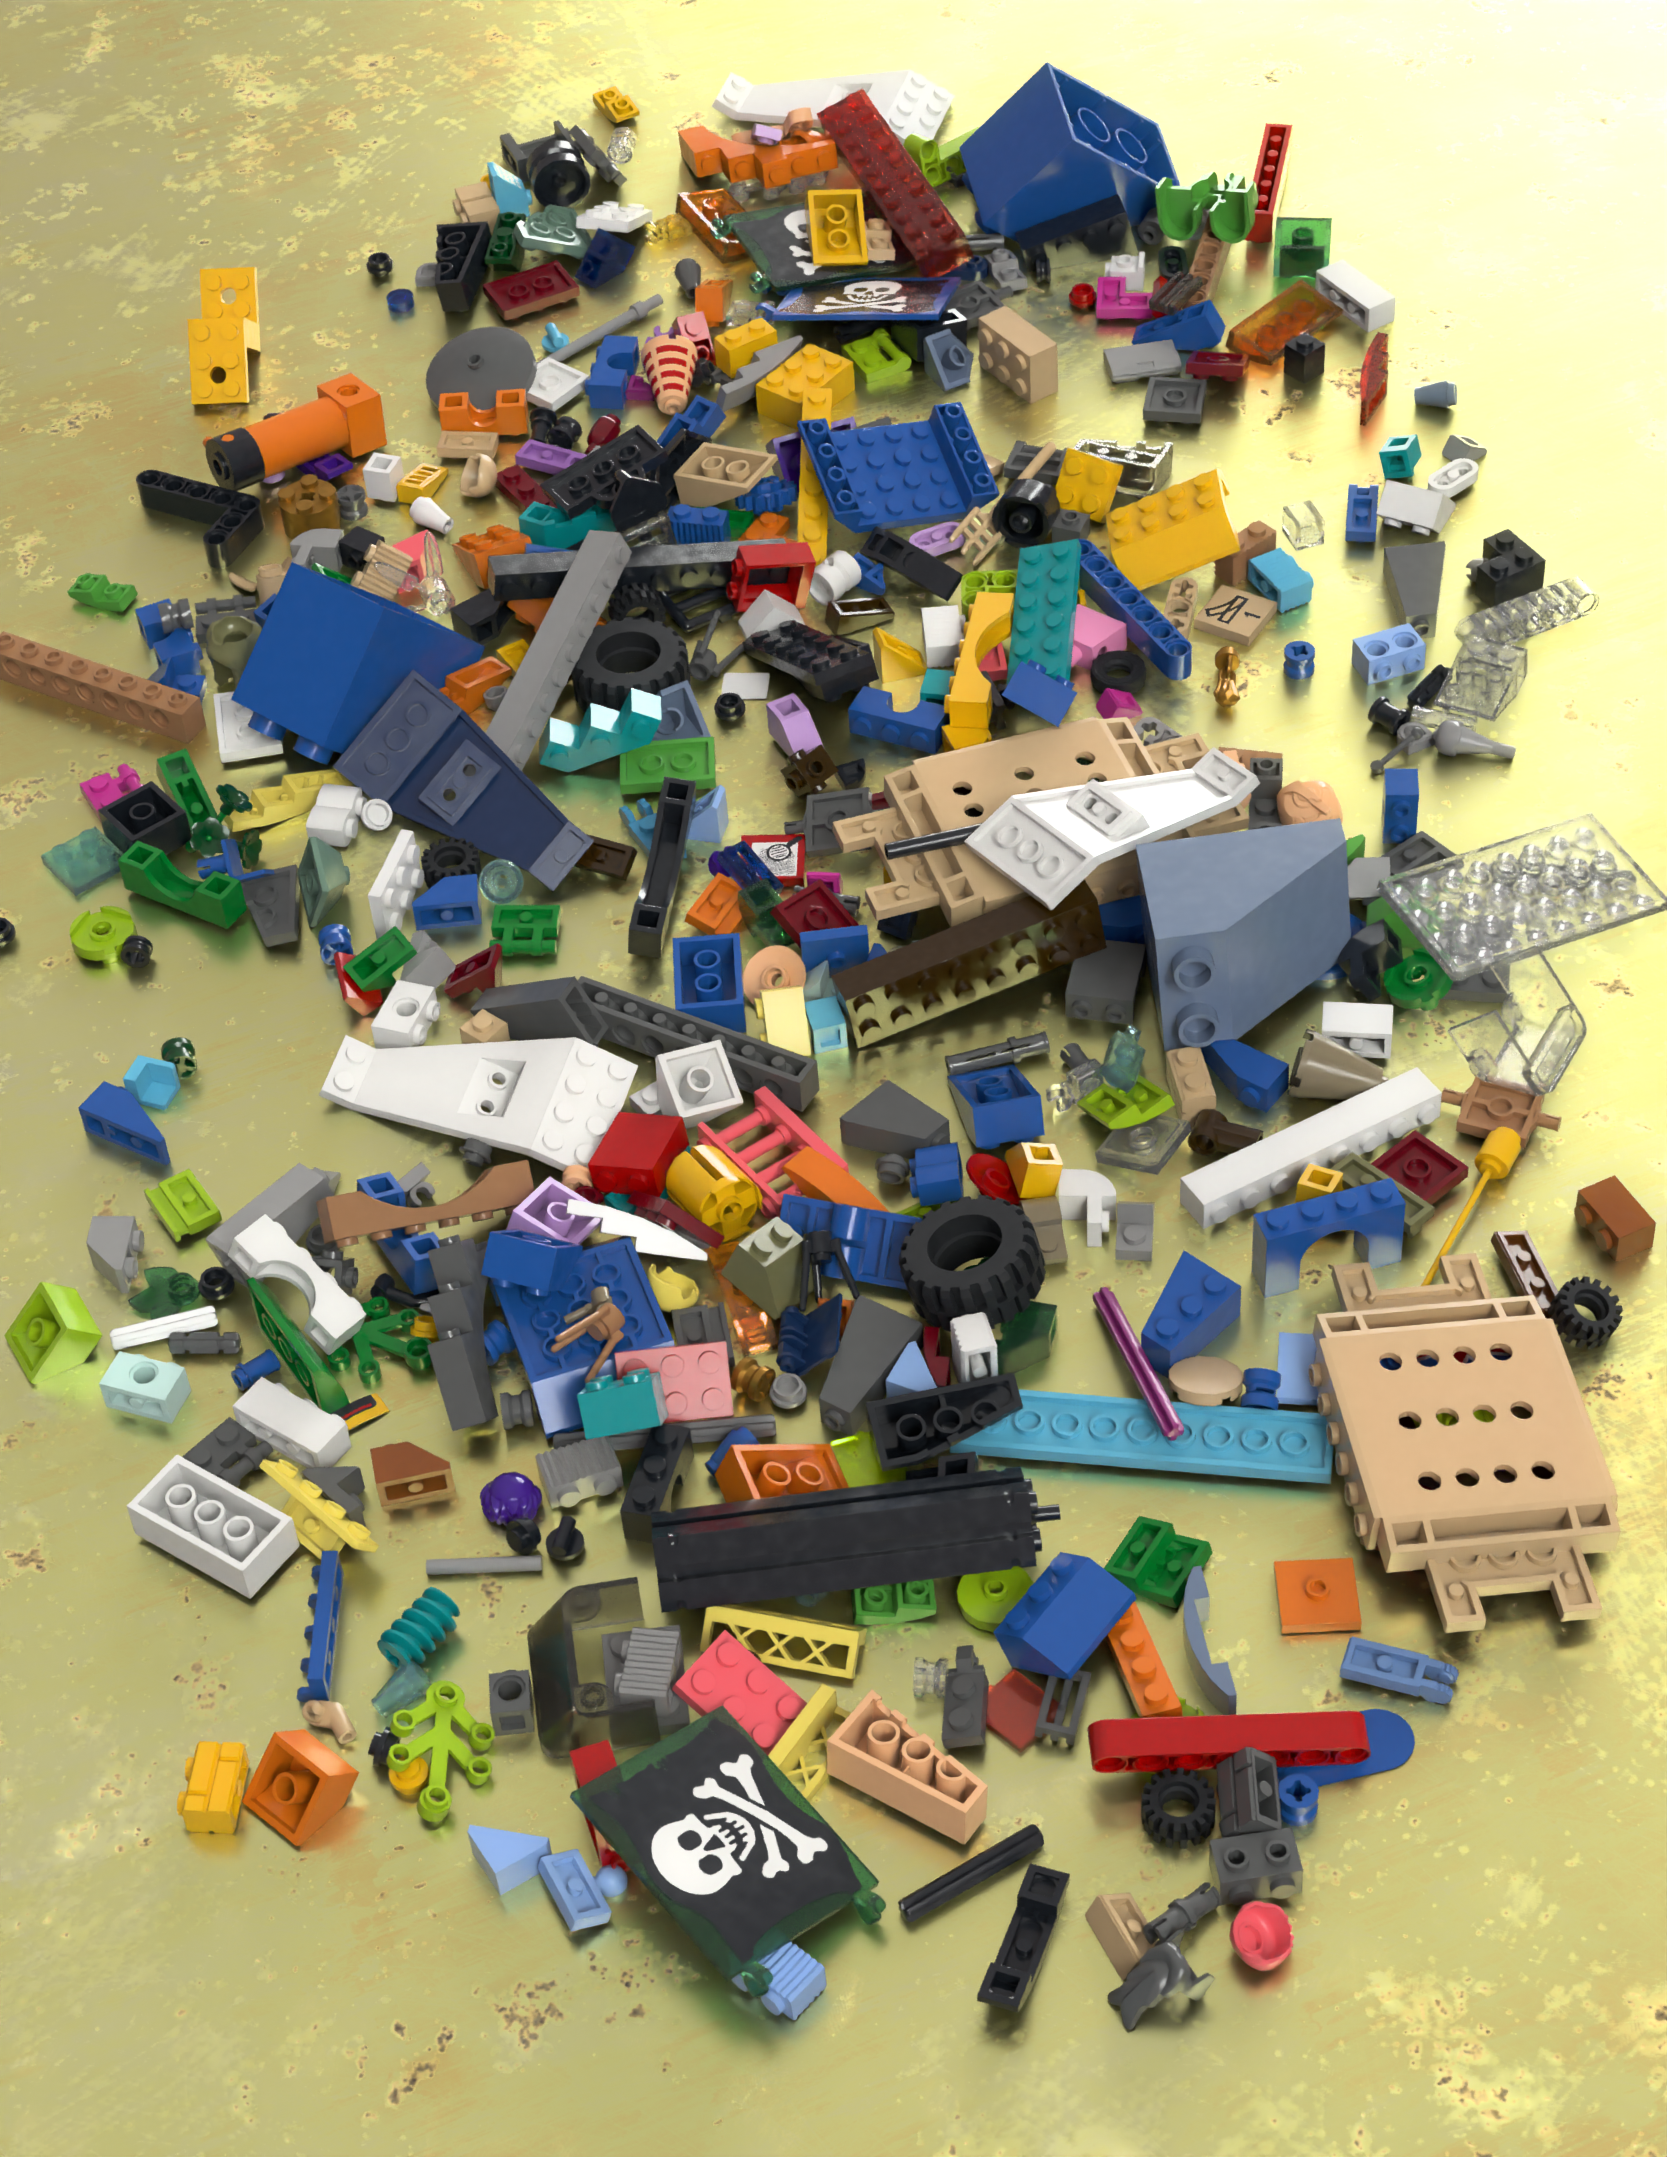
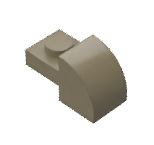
(1047, 1223)

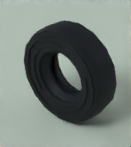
(1118, 661)

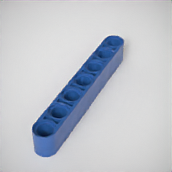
(1144, 622)

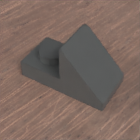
(340, 1486)

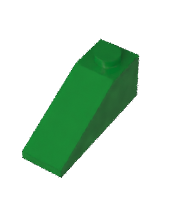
(184, 786)

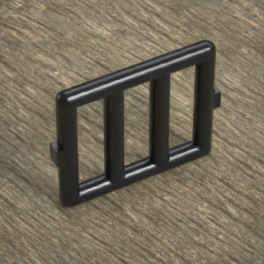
(677, 610)

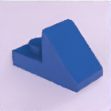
(191, 684)

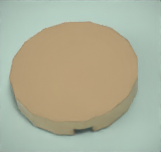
(1205, 1380)

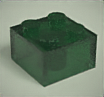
(1301, 246)

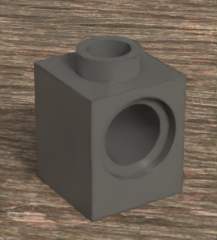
(513, 1715)

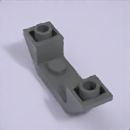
(1263, 802)

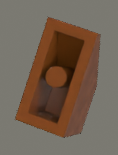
(409, 1473)

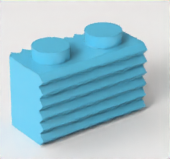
(1280, 579)

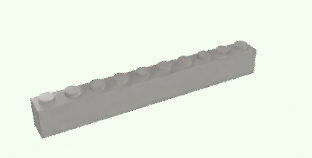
(557, 645)

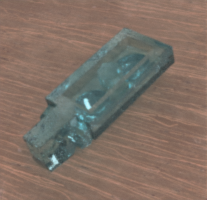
(1123, 1059)

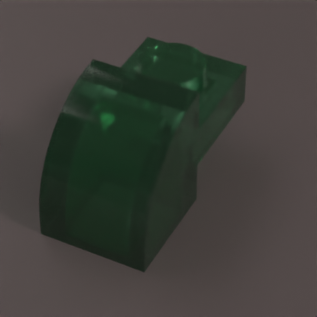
(755, 907)

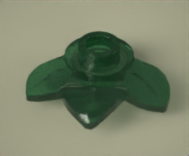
(166, 1292)

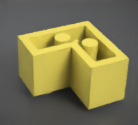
(784, 1018)

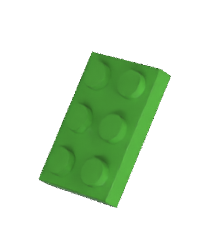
(687, 759)

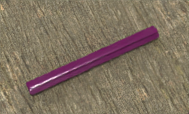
(1138, 1364)

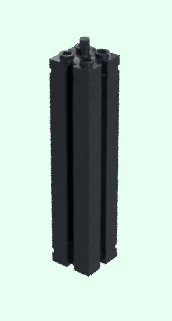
(847, 1538)

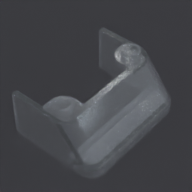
(1543, 1024)

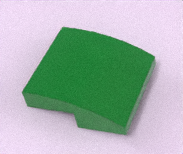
(1157, 1561)

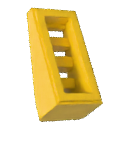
(420, 483)

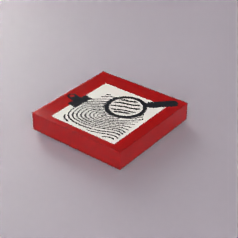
(782, 855)

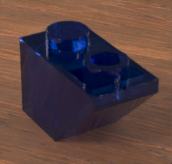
(604, 259)

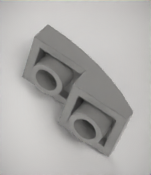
(1005, 270)

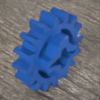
(768, 495)

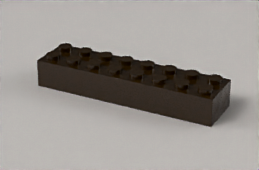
(966, 963)

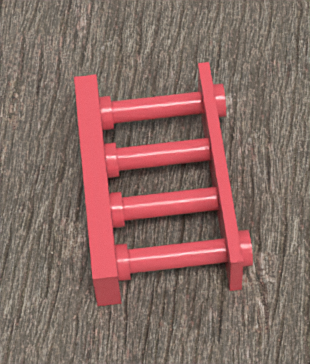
(786, 1130)

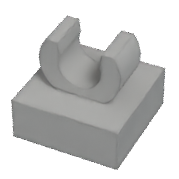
(414, 1182)

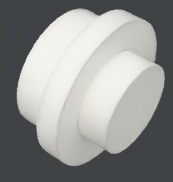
(376, 814)

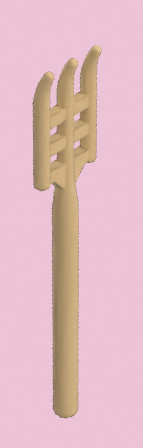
(986, 518)

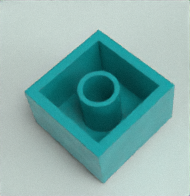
(622, 1404)

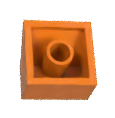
(299, 1785)

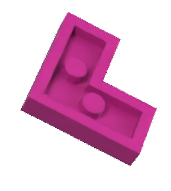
(1115, 303)

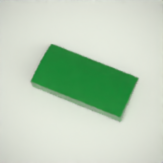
(295, 1349)

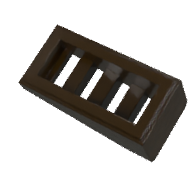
(856, 614)

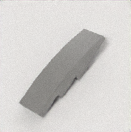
(747, 377)

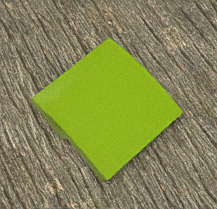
(1122, 1109)

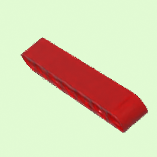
(1205, 1741)

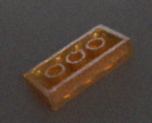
(700, 209)
(1281, 320)

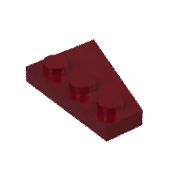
(673, 1218)

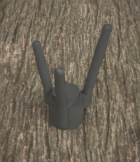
(704, 660)

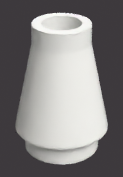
(429, 514)

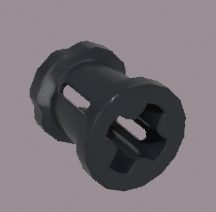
(1388, 715)

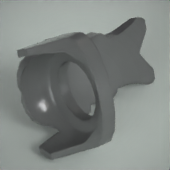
(1160, 1975)

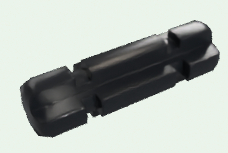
(1428, 686)

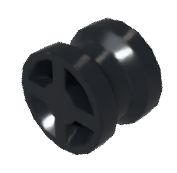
(565, 433)

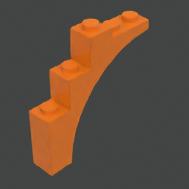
(739, 161)

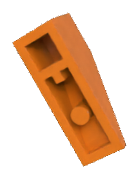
(714, 300)

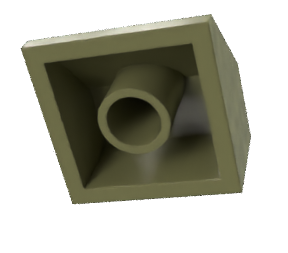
(769, 1267)

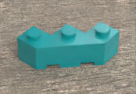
(554, 529)
(601, 733)

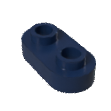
(972, 270)

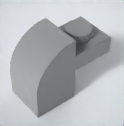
(318, 547)

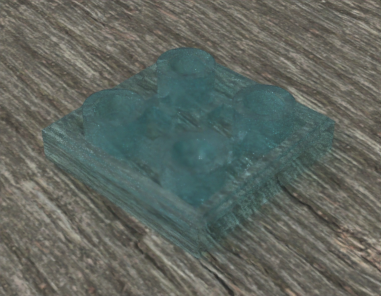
(83, 860)

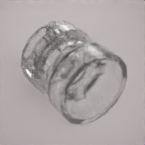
(621, 145)

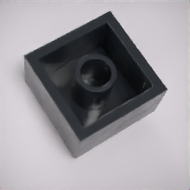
(146, 817)

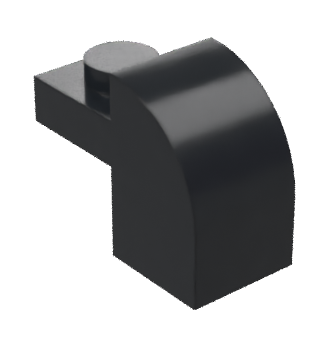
(1370, 954)

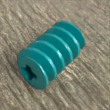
(417, 1628)

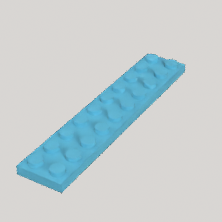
(1126, 1435)

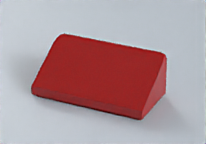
(352, 994)

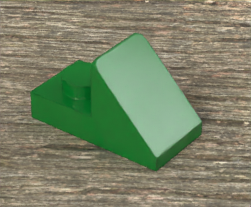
(375, 965)

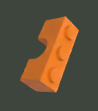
(507, 417)

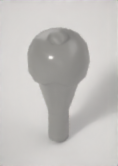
(1455, 739)

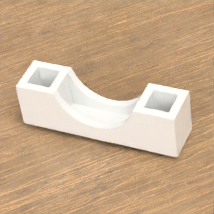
(269, 1252)

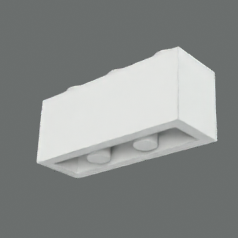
(1357, 295)
(292, 1425)

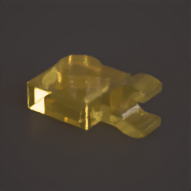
(669, 228)

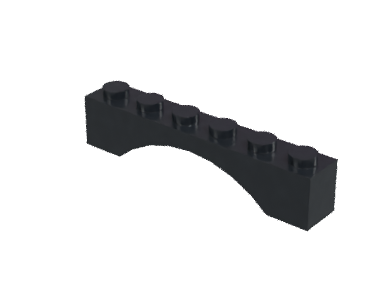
(482, 617)
(663, 869)

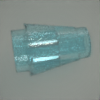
(401, 1689)

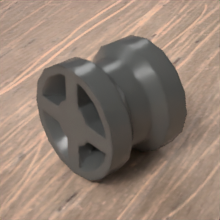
(352, 502)
(517, 1409)

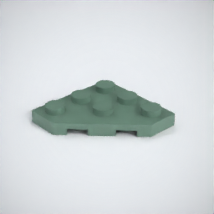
(553, 232)

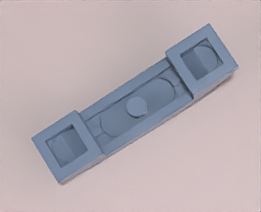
(1213, 1679)

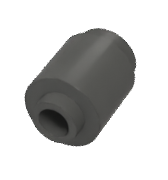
(1149, 228)

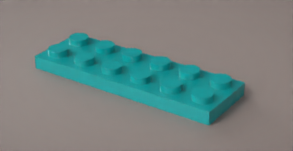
(1046, 607)

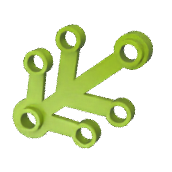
(441, 1742)

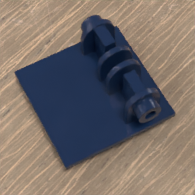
(808, 1338)

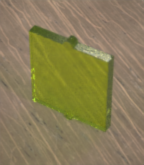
(859, 1463)

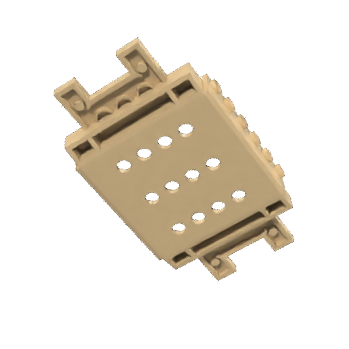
(960, 880)
(1481, 1535)

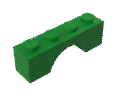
(151, 874)

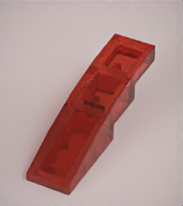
(1373, 378)

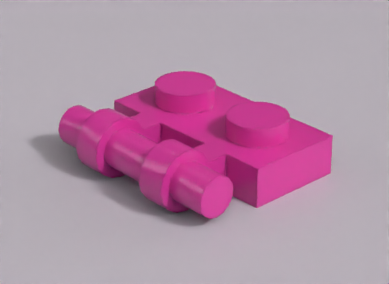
(104, 790)

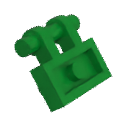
(526, 921)

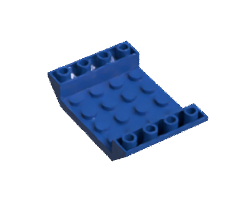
(901, 470)
(539, 1319)

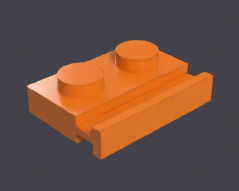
(717, 907)

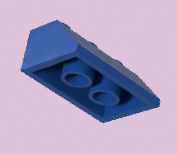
(1063, 1617)

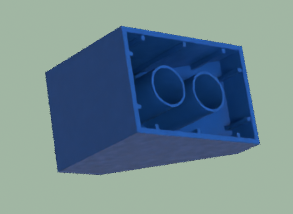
(1059, 151)
(336, 659)

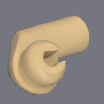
(331, 1716)

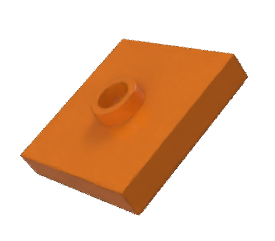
(1317, 1595)

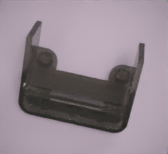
(576, 1713)

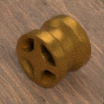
(752, 1379)

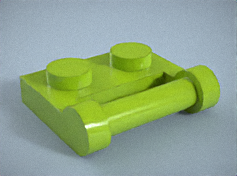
(869, 361)

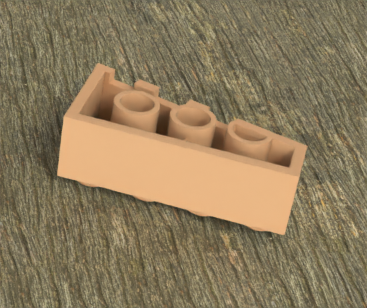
(905, 1770)

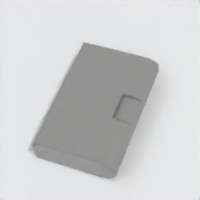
(1142, 361)

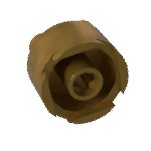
(309, 506)

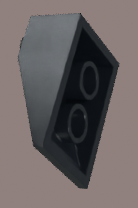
(854, 681)

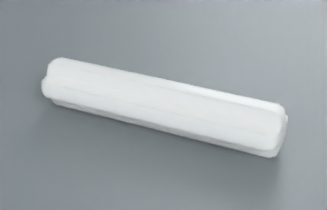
(162, 1327)

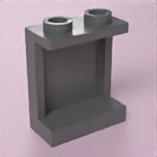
(517, 154)
(1106, 983)

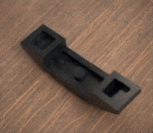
(1026, 1940)

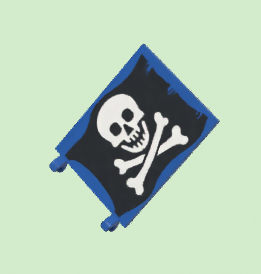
(866, 300)

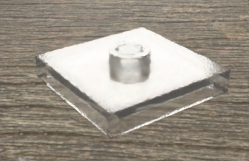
(1144, 1145)

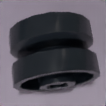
(558, 174)

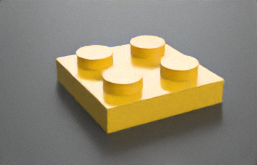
(1087, 484)

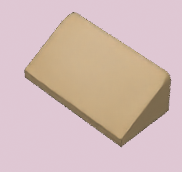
(1119, 1929)

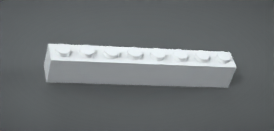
(1321, 1140)

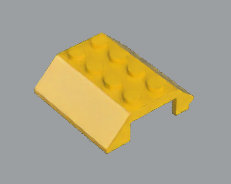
(1173, 530)

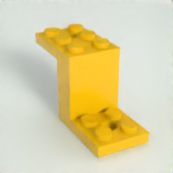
(224, 336)

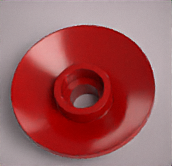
(992, 1177)

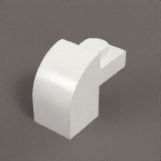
(1089, 1198)

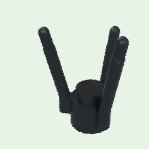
(817, 1251)

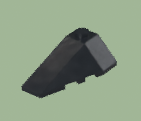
(927, 1422)

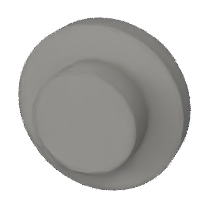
(788, 1391)

